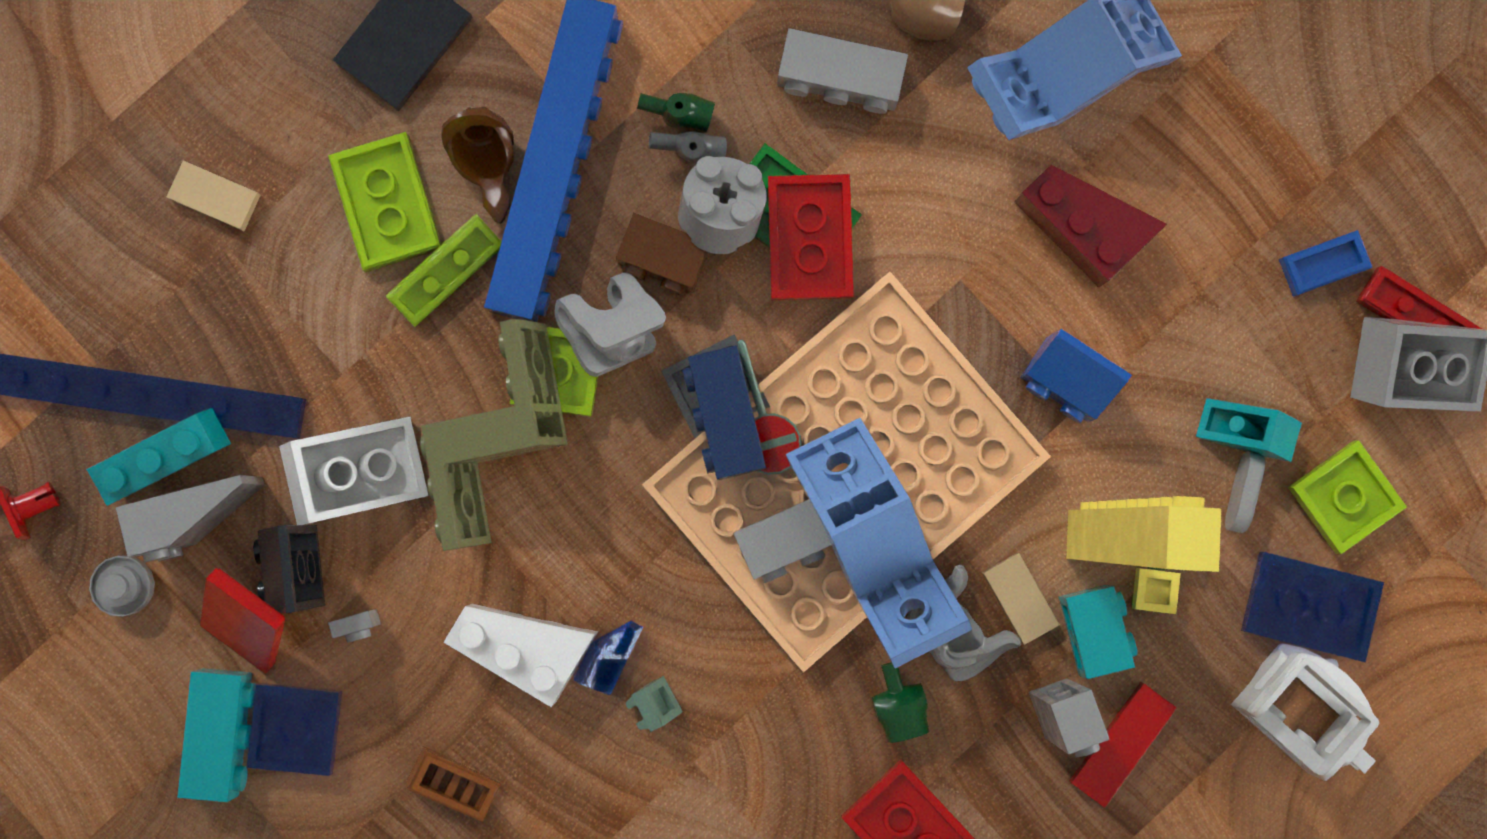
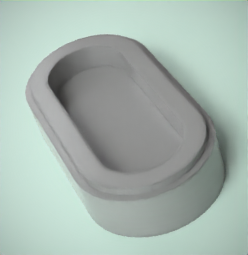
(1245, 492)

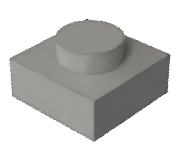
(355, 626)

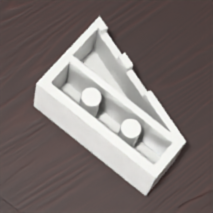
(521, 649)

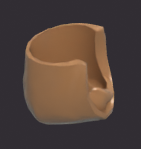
(927, 18)

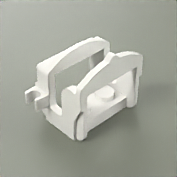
(1341, 742)

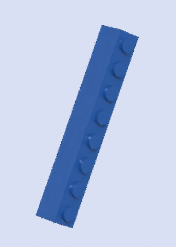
(552, 160)

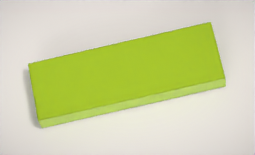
(444, 270)

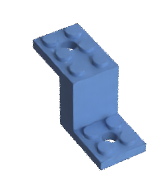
(1072, 64)
(878, 542)

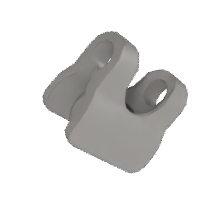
(612, 336)

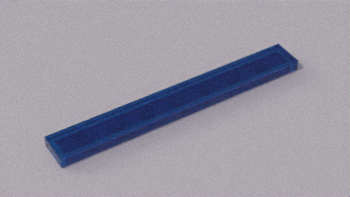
(149, 395)

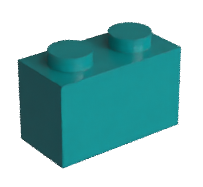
(1098, 631)

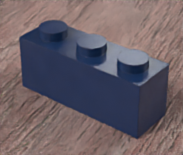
(724, 413)

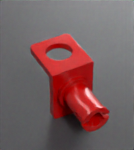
(27, 505)

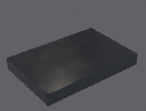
(401, 45)

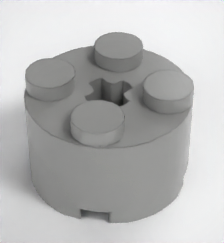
(722, 204)

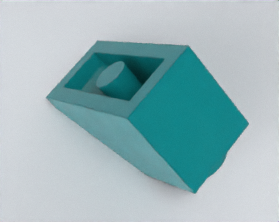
(1249, 429)

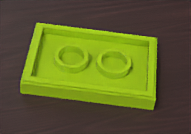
(385, 202)

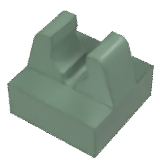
(655, 704)

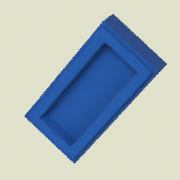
(1325, 263)

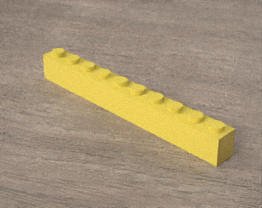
(1147, 533)

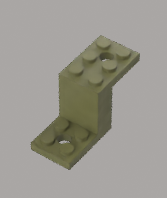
(461, 443)

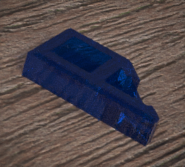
(607, 658)

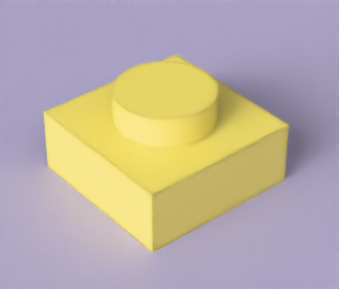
(1156, 591)

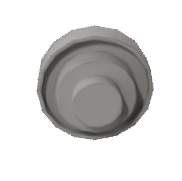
(121, 586)

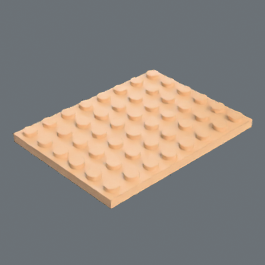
(929, 416)

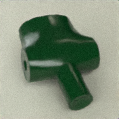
(680, 110)
(901, 708)

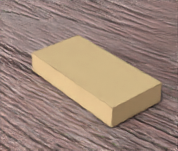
(213, 195)
(1020, 598)

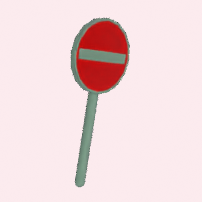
(775, 431)

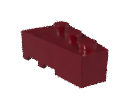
(1087, 223)

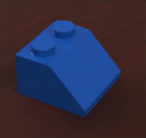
(1074, 377)

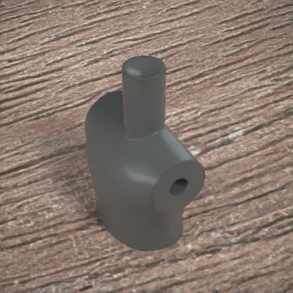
(690, 144)

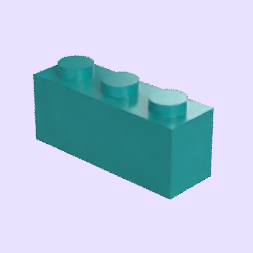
(159, 456)
(216, 735)

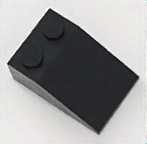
(290, 567)

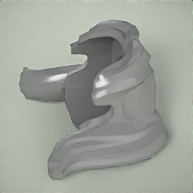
(971, 651)

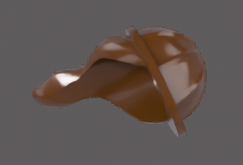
(482, 153)

